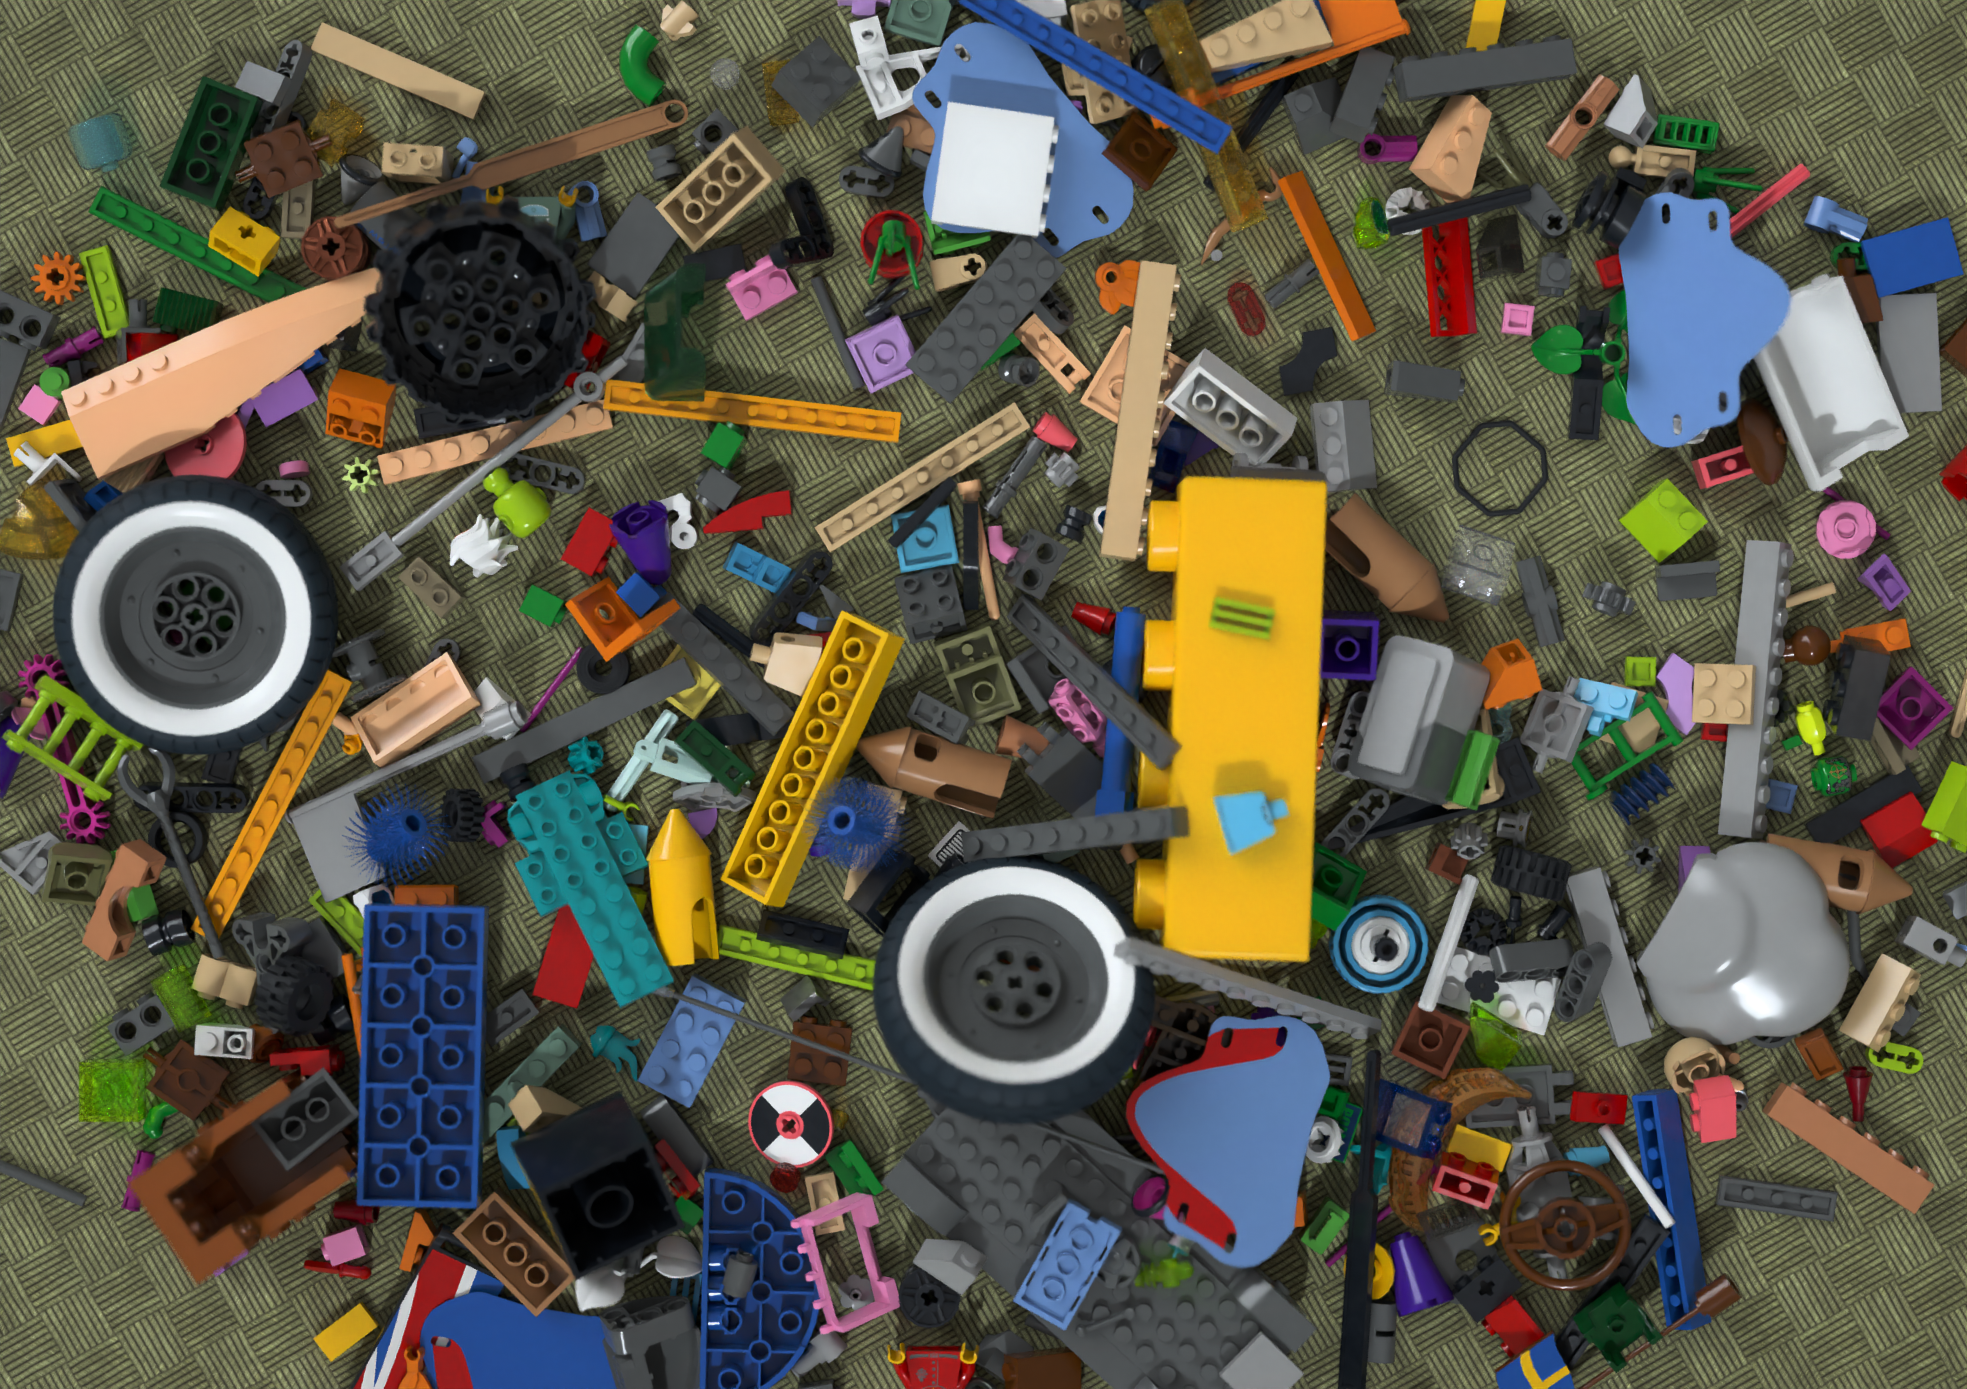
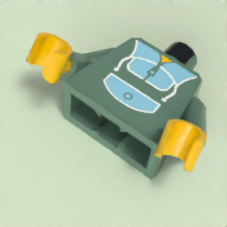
(557, 210)

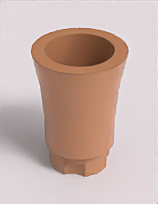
(1015, 734)

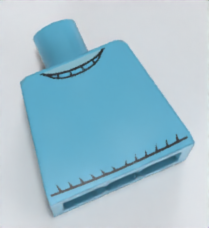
(1247, 818)

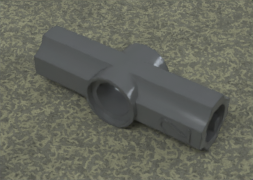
(1539, 601)

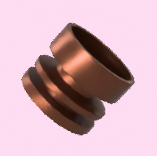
(349, 259)

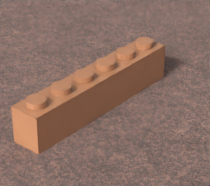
(1847, 1147)

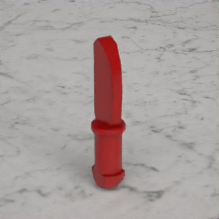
(343, 1270)

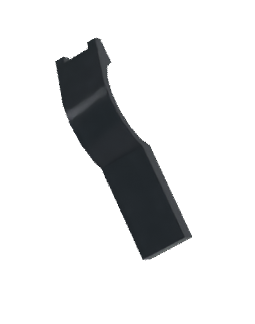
(1588, 379)
(739, 728)

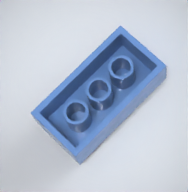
(691, 1042)

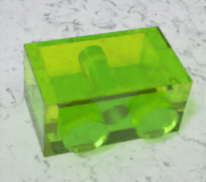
(180, 999)

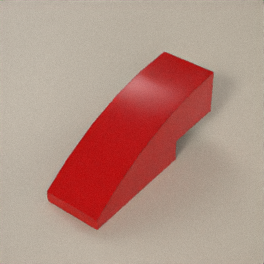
(751, 513)

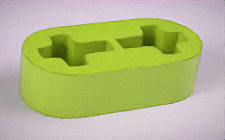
(1892, 1062)

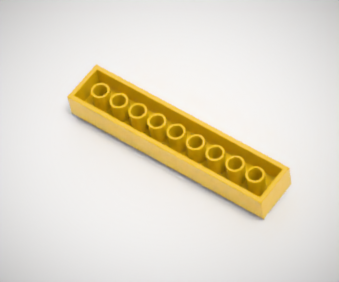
(812, 753)

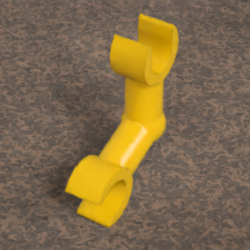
(1494, 1229)

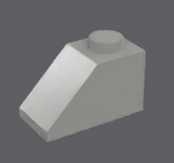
(950, 1262)

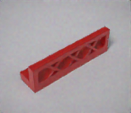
(1454, 277)

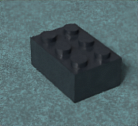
(1856, 687)

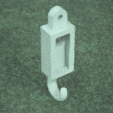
(684, 770)

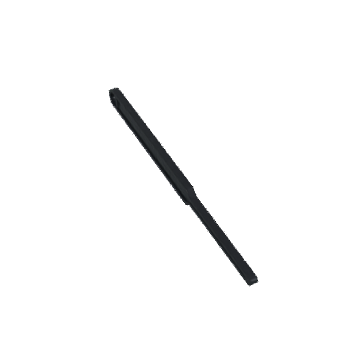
(1361, 1243)

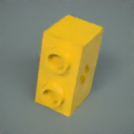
(244, 241)

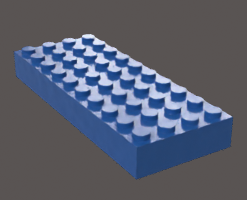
(423, 1055)

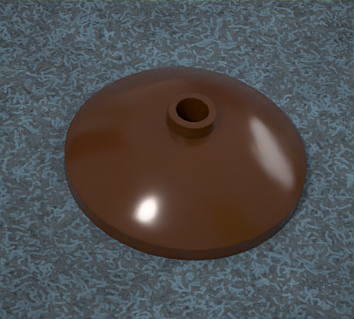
(1762, 441)

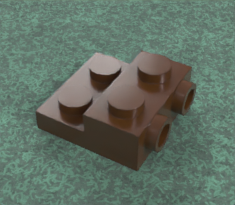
(815, 1065)

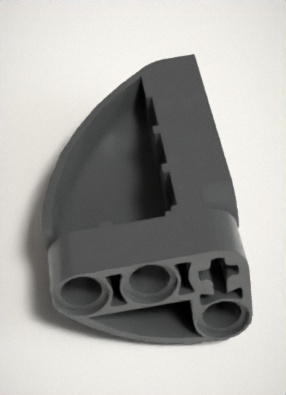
(652, 1343)

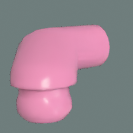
(998, 547)

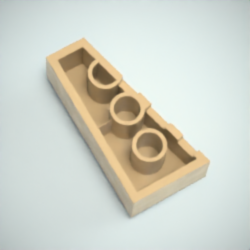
(1272, 33)

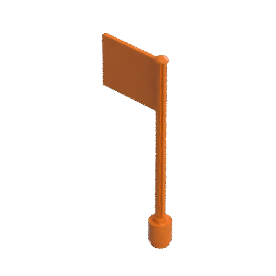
(1351, 27)

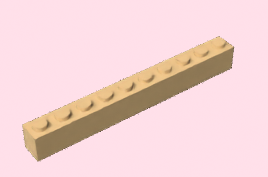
(1138, 411)

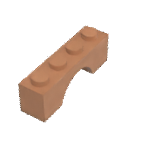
(110, 930)

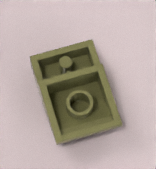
(977, 674)

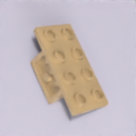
(1104, 27)

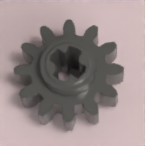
(1608, 599)

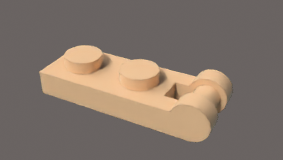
(1051, 353)

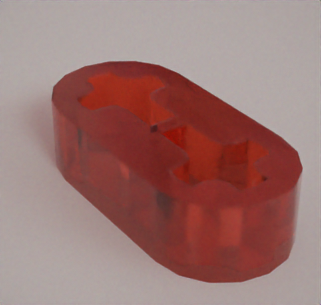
(1252, 306)

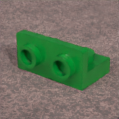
(853, 1169)

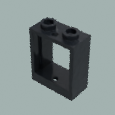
(880, 882)

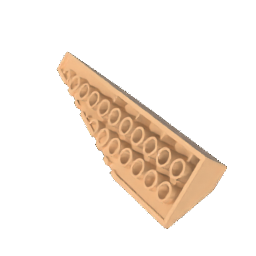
(207, 375)

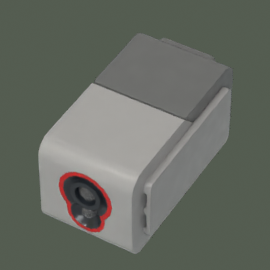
(1412, 720)

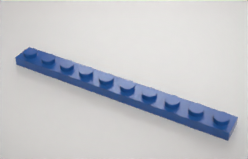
(1104, 70)

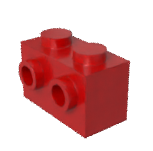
(1465, 1179)

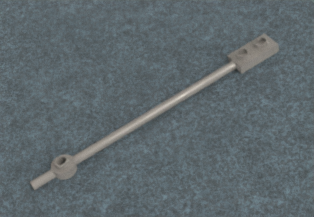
(386, 550)

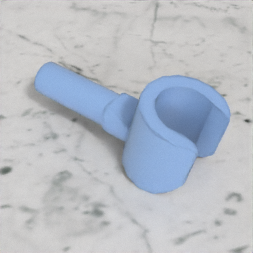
(469, 149)

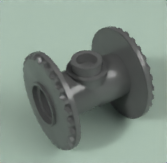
(364, 668)

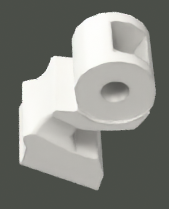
(681, 532)

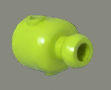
(518, 504)

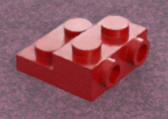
(309, 1058)

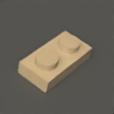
(822, 1191)

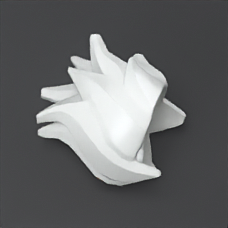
(482, 547)

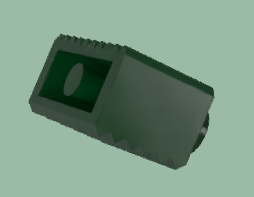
(185, 312)

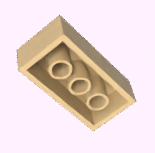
(720, 188)

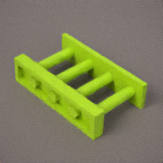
(74, 710)

